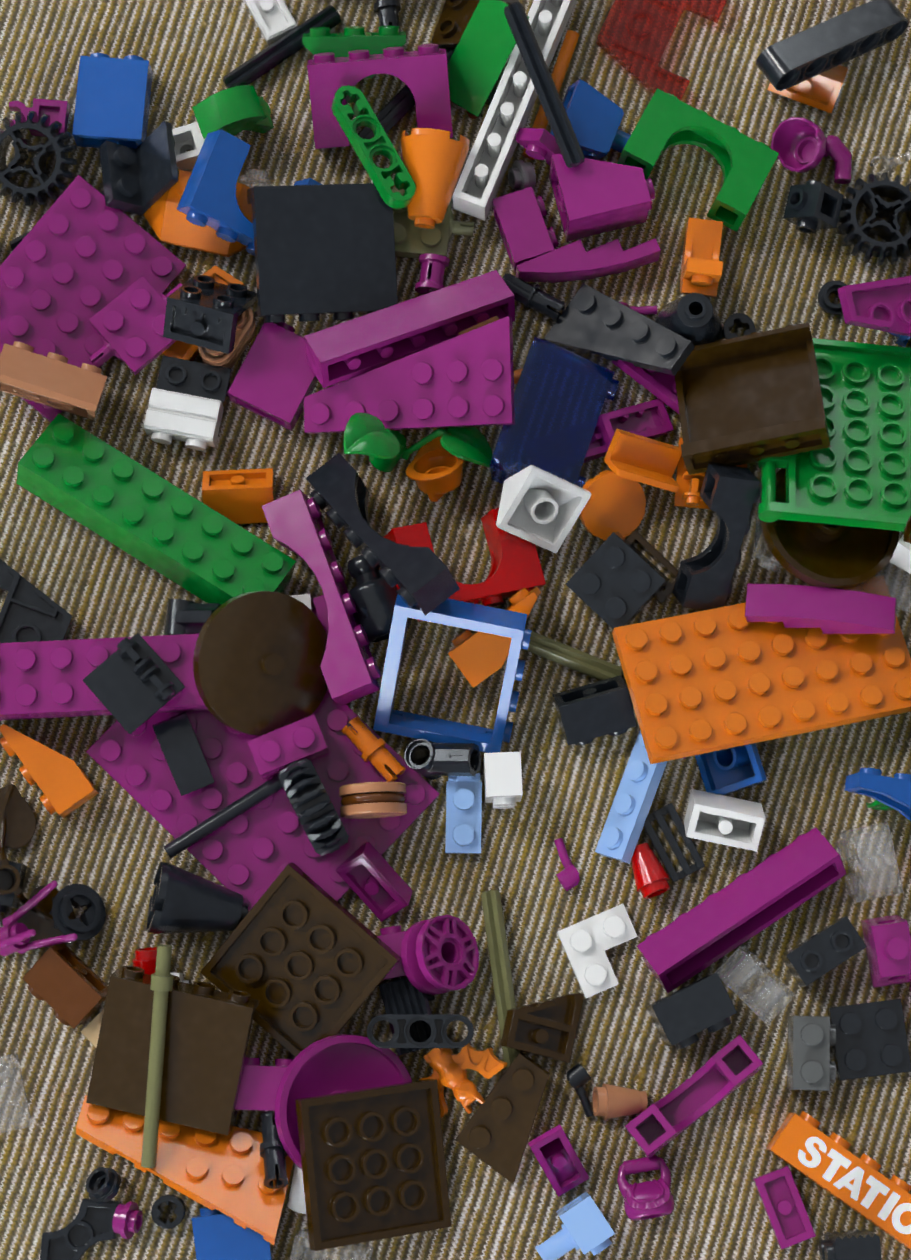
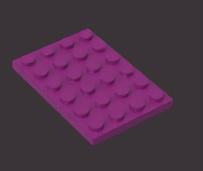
(70, 271)

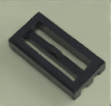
(686, 869)

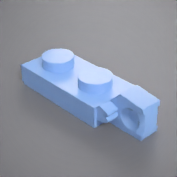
(463, 815)

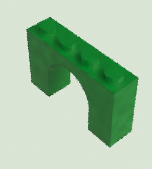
(741, 158)

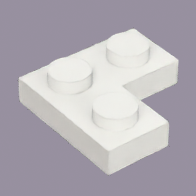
(586, 947)

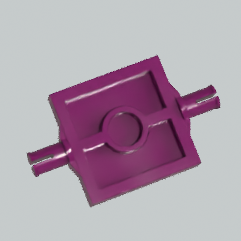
(133, 326)

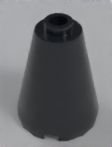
(692, 319)
(191, 904)

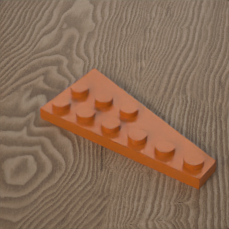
(201, 1164)

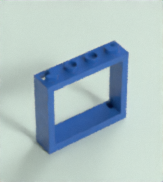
(464, 616)

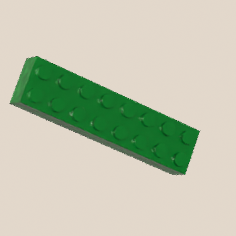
(149, 516)

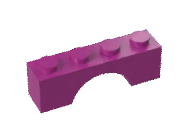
(694, 1097)

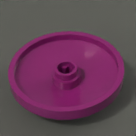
(331, 1067)

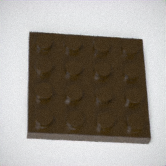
(302, 961)
(373, 1164)

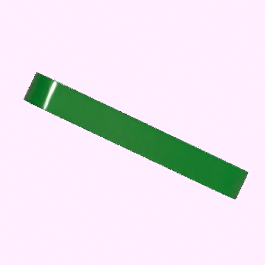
(368, 148)

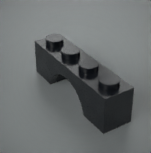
(706, 578)

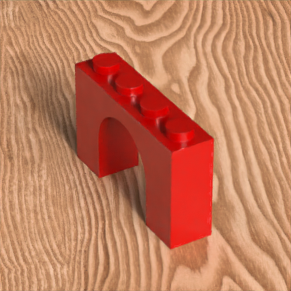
(512, 568)

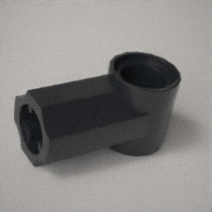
(187, 616)
(444, 758)

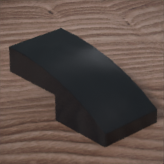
(183, 753)

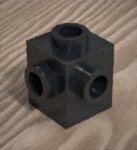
(813, 206)

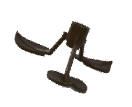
(16, 830)

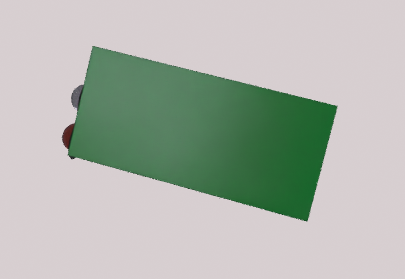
(480, 57)

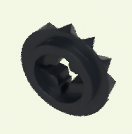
(78, 896)

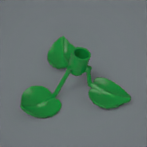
(385, 447)

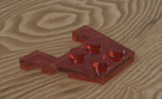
(640, 32)

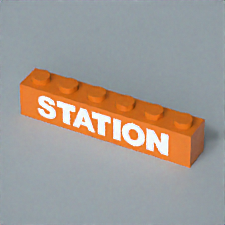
(844, 1175)

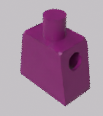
(888, 950)

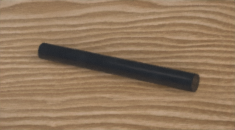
(223, 816)

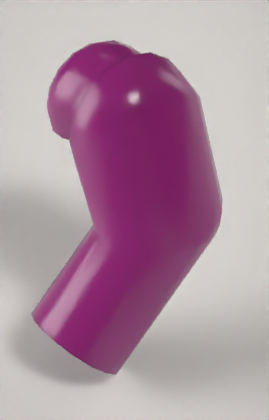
(842, 157)

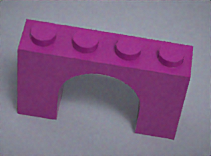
(420, 70)

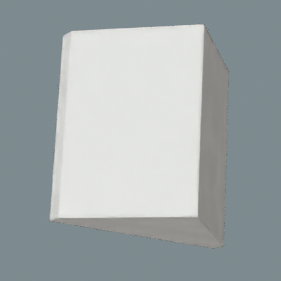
(540, 507)

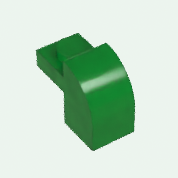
(233, 112)

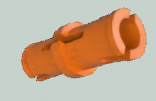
(373, 750)

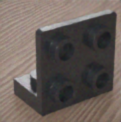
(140, 175)
(206, 313)

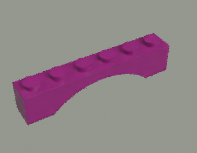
(345, 661)

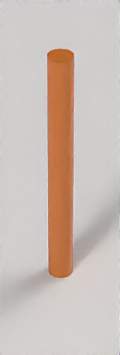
(558, 75)

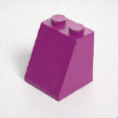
(599, 196)

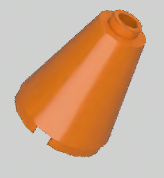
(435, 167)

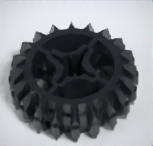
(40, 172)
(870, 194)
(313, 807)

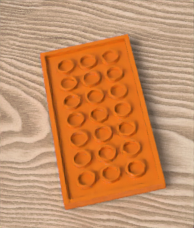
(730, 683)

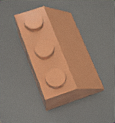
(51, 380)

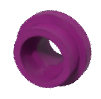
(127, 1220)

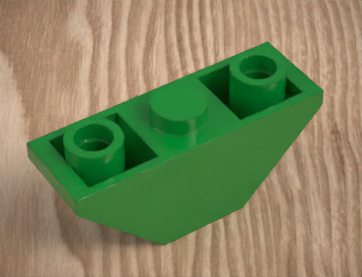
(353, 38)

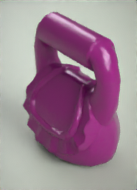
(647, 1198)

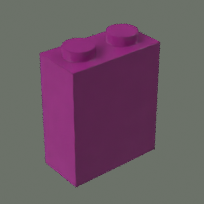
(275, 376)

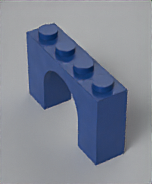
(212, 189)

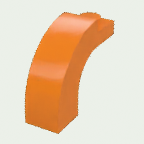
(700, 257)

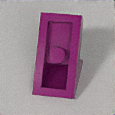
(558, 1160)

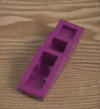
(576, 264)
(644, 419)
(821, 607)

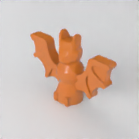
(451, 1072)

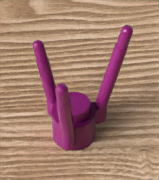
(16, 936)

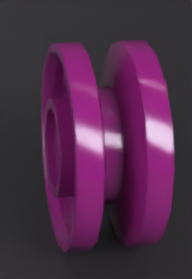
(439, 955)

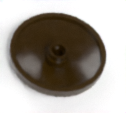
(826, 552)
(260, 662)

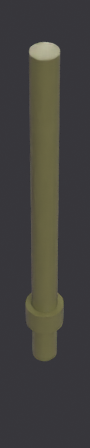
(161, 985)

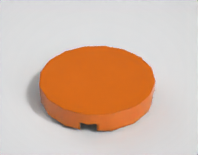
(613, 506)

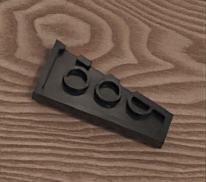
(618, 333)

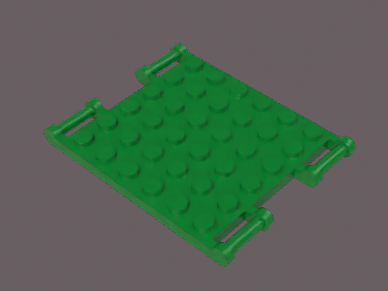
(868, 466)

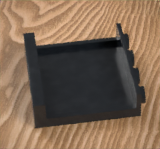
(322, 251)

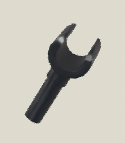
(577, 1078)

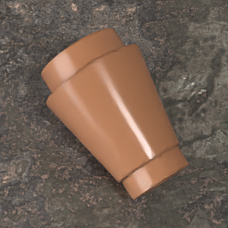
(617, 1101)

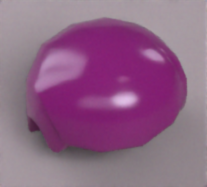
(799, 144)

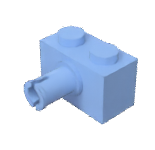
(582, 1229)

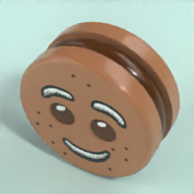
(373, 800)

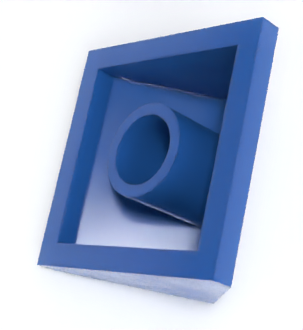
(731, 769)

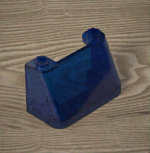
(554, 414)

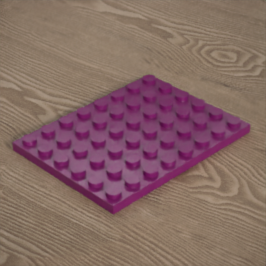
(269, 836)

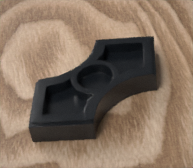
(89, 1227)

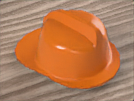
(435, 470)

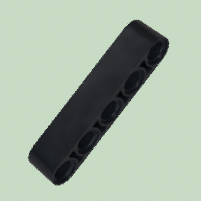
(831, 43)

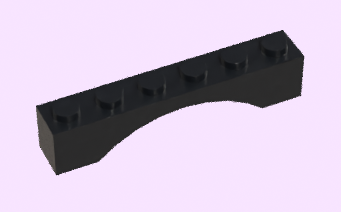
(416, 570)

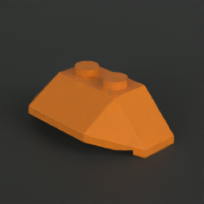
(174, 228)

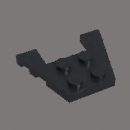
(28, 612)

